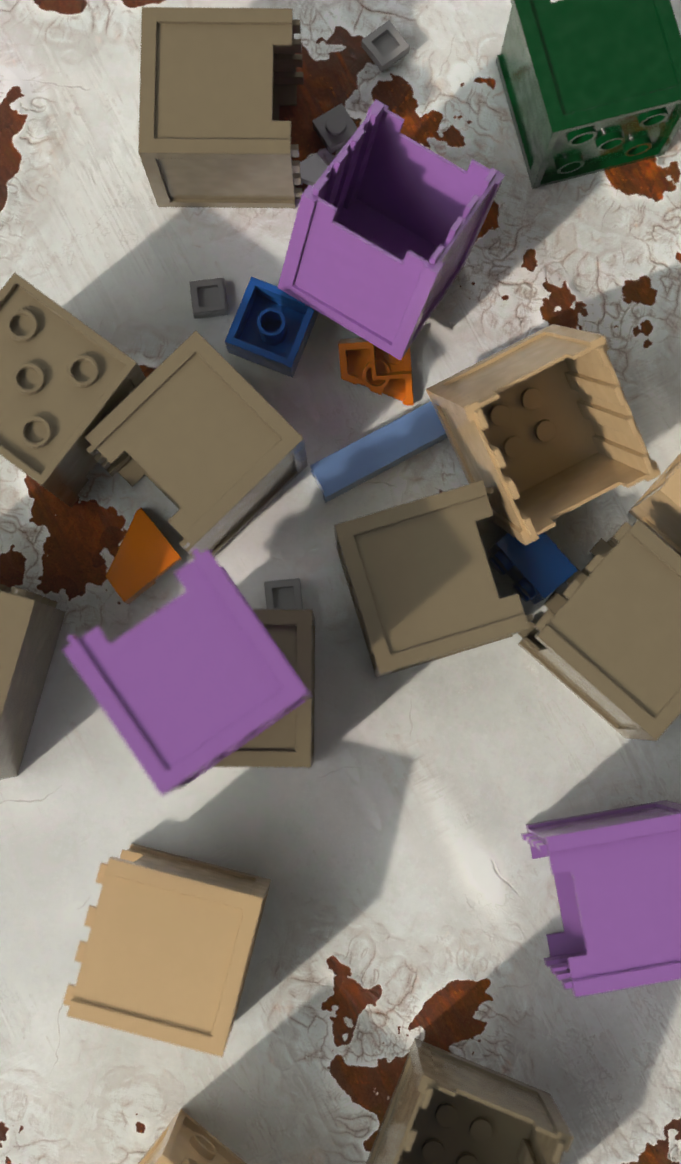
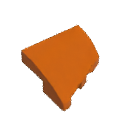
(376, 369)
(140, 558)

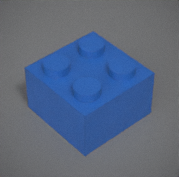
(270, 328)
(534, 567)

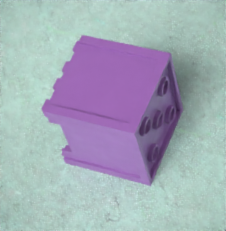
(385, 233)
(190, 677)
(615, 896)

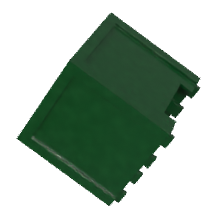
(591, 84)

